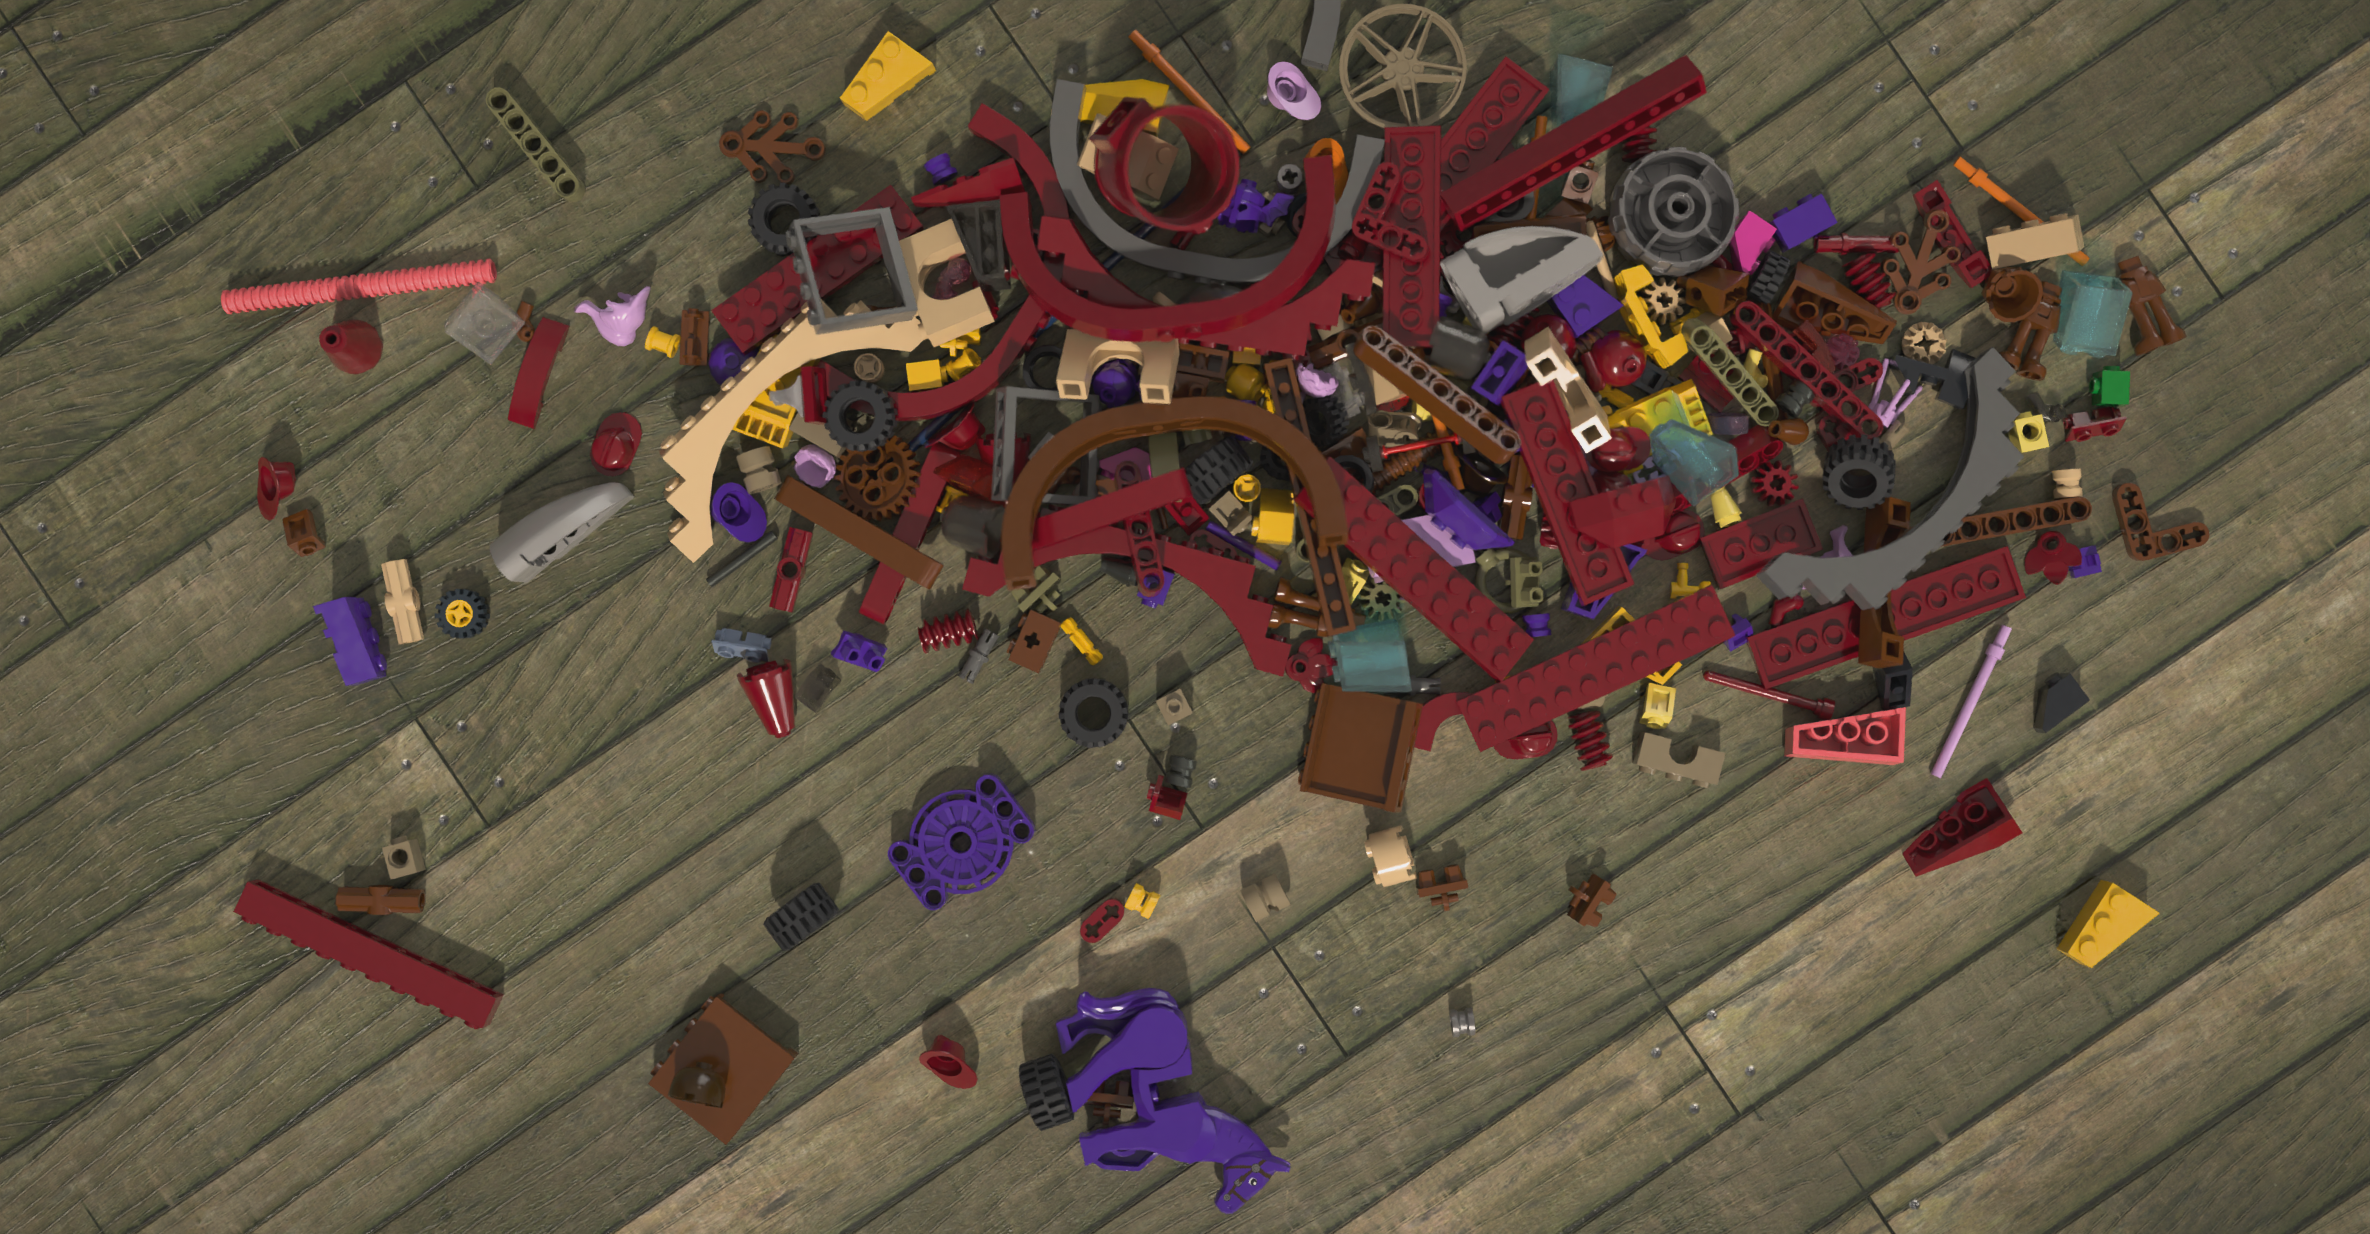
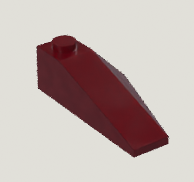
(1967, 829)

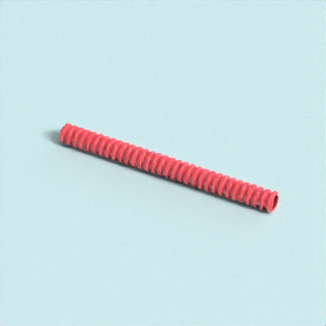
(358, 286)

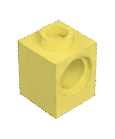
(2038, 433)

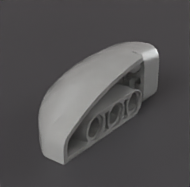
(1516, 271)
(523, 547)

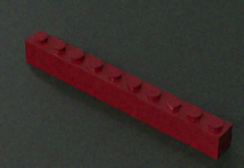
(1574, 142)
(368, 953)

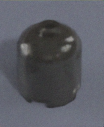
(1458, 350)
(973, 525)

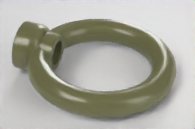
(1488, 559)

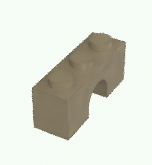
(1702, 765)

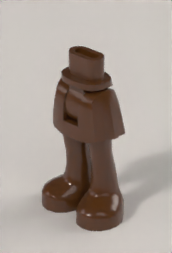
(2148, 288)
(2044, 321)
(1281, 614)

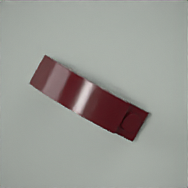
(1433, 714)

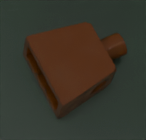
(1714, 289)

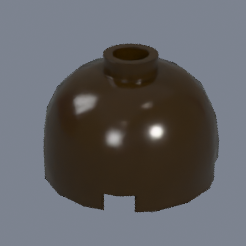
(698, 1085)

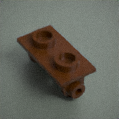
(694, 337)

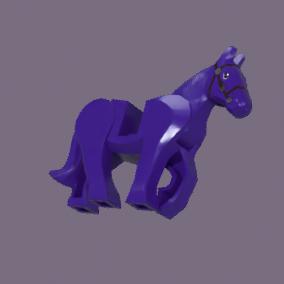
(1152, 1041)

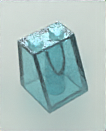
(2091, 313)
(1693, 459)
(1371, 658)

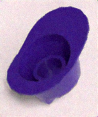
(738, 512)

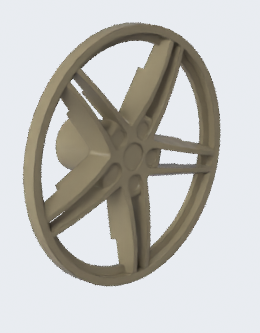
(1402, 67)

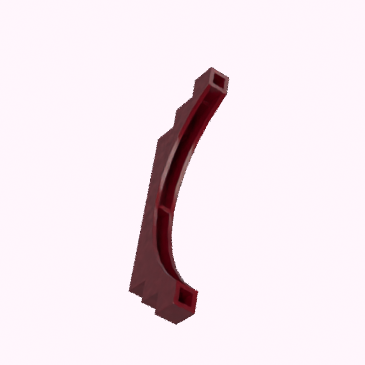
(1279, 331)
(1220, 578)

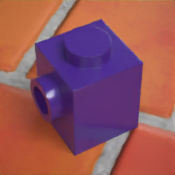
(1152, 583)

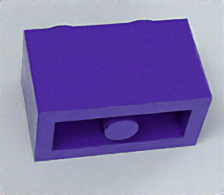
(1802, 222)
(1501, 373)

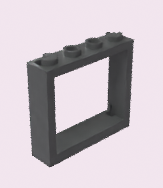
(882, 221)
(1005, 440)

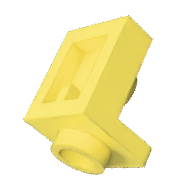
(1355, 576)
(1658, 706)

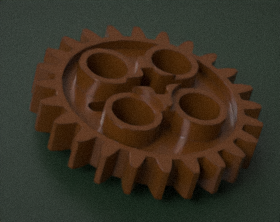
(891, 492)

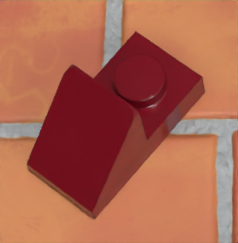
(1187, 514)

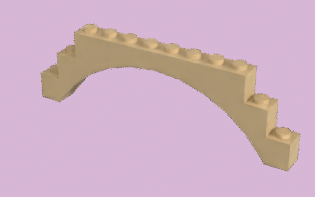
(699, 442)

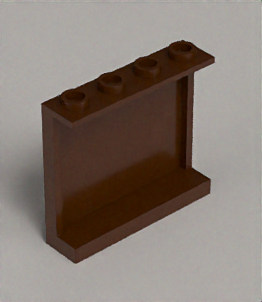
(1360, 747)
(739, 1052)

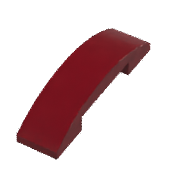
(1972, 265)
(535, 372)

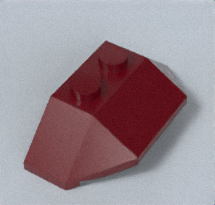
(1625, 513)

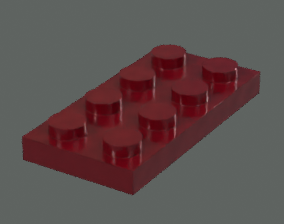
(1749, 545)

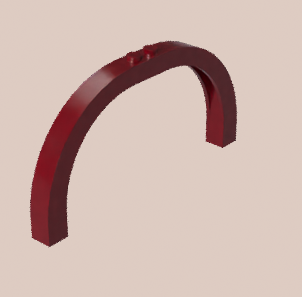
(1182, 320)
(1020, 336)

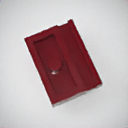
(1707, 384)

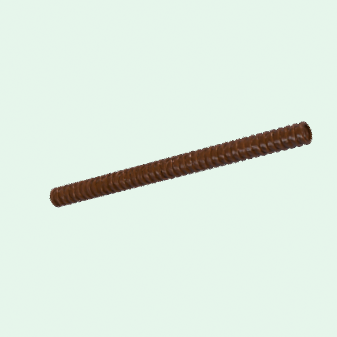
(1407, 460)

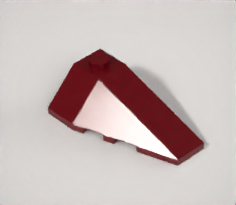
(991, 183)

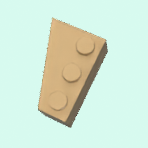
(2035, 240)

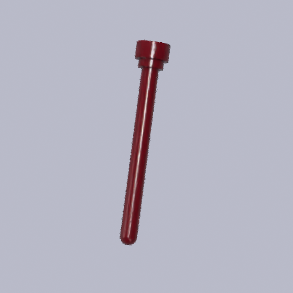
(1821, 707)

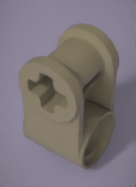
(1392, 427)

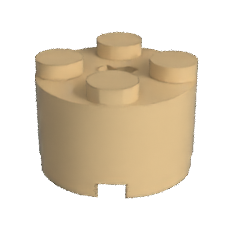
(1391, 856)

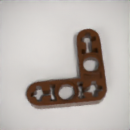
(2151, 539)

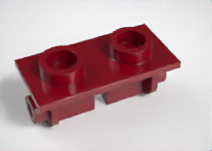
(2105, 422)

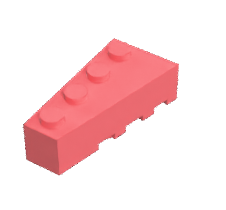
(1860, 738)

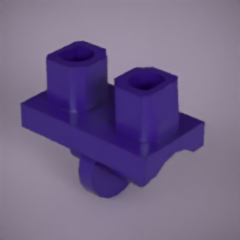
(860, 651)

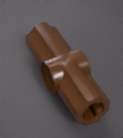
(1333, 349)
(1516, 498)
(380, 899)

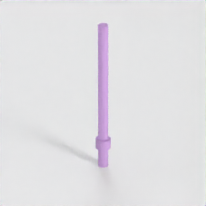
(1994, 652)

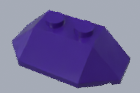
(1459, 516)

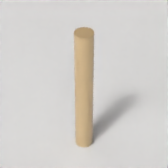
(1603, 267)

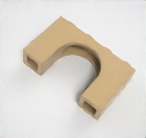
(941, 318)
(1085, 353)
(1550, 362)

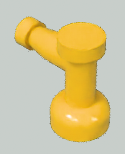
(1681, 587)

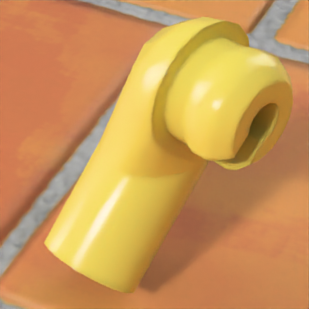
(1751, 365)

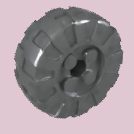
(1649, 227)

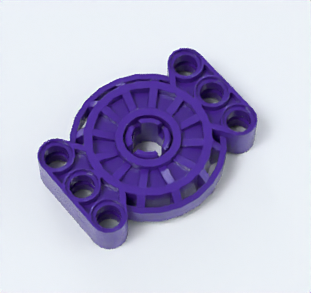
(934, 849)

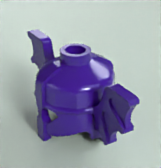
(1247, 208)
(1116, 382)

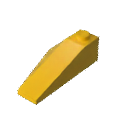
(1104, 97)

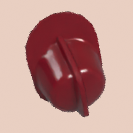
(961, 432)
(615, 444)
(1624, 451)
(274, 483)
(1679, 537)
(1531, 743)
(948, 1062)

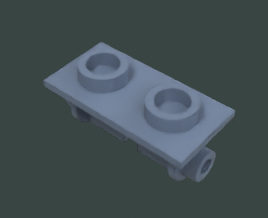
(753, 649)

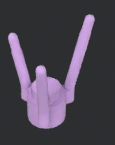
(1887, 411)

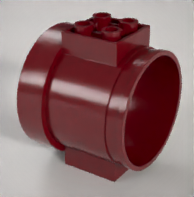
(1212, 171)

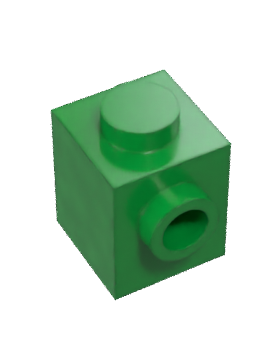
(2110, 387)

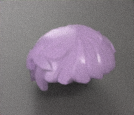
(1315, 382)
(814, 466)

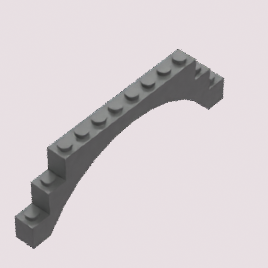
(1981, 466)

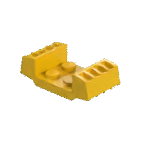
(1634, 315)
(1674, 402)
(767, 421)

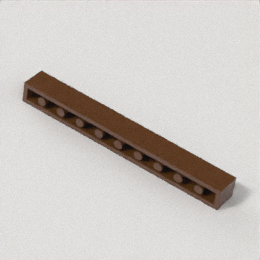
(1323, 560)

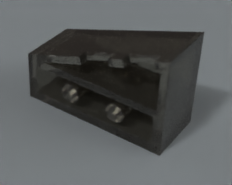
(984, 244)

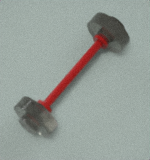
(1374, 453)

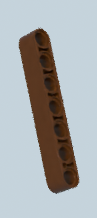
(1436, 395)
(2007, 520)
(859, 532)

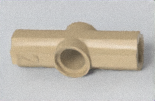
(402, 601)

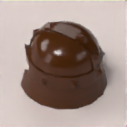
(2012, 293)

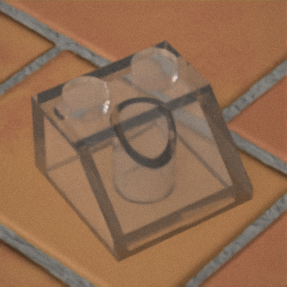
(483, 323)

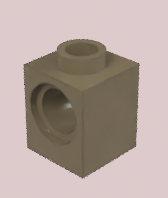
(1174, 706)
(395, 866)

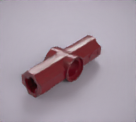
(787, 588)

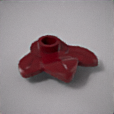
(2053, 561)
(1315, 665)

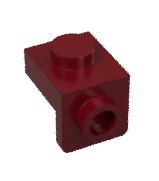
(1166, 800)

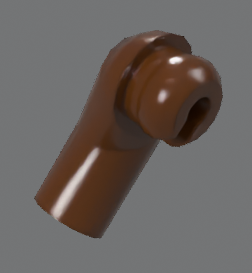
(527, 330)

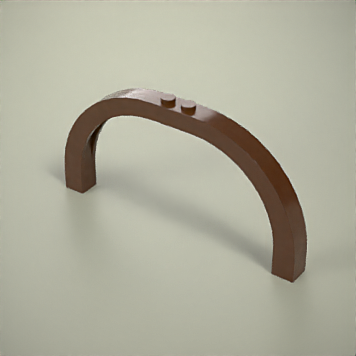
(1160, 418)

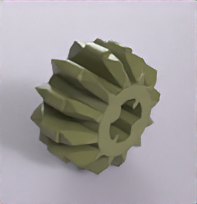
(1385, 589)

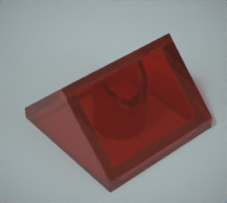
(969, 476)

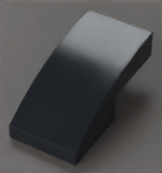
(1654, 379)
(1954, 389)

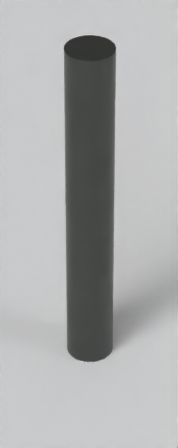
(742, 558)

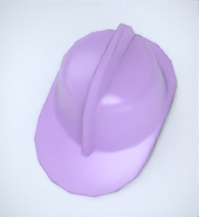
(1292, 92)

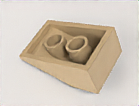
(1147, 165)

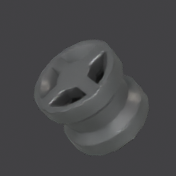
(1462, 1022)

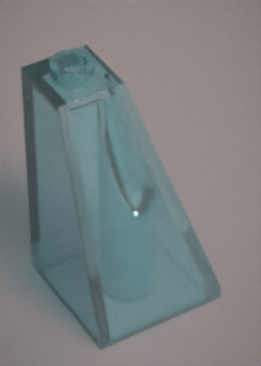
(1576, 87)

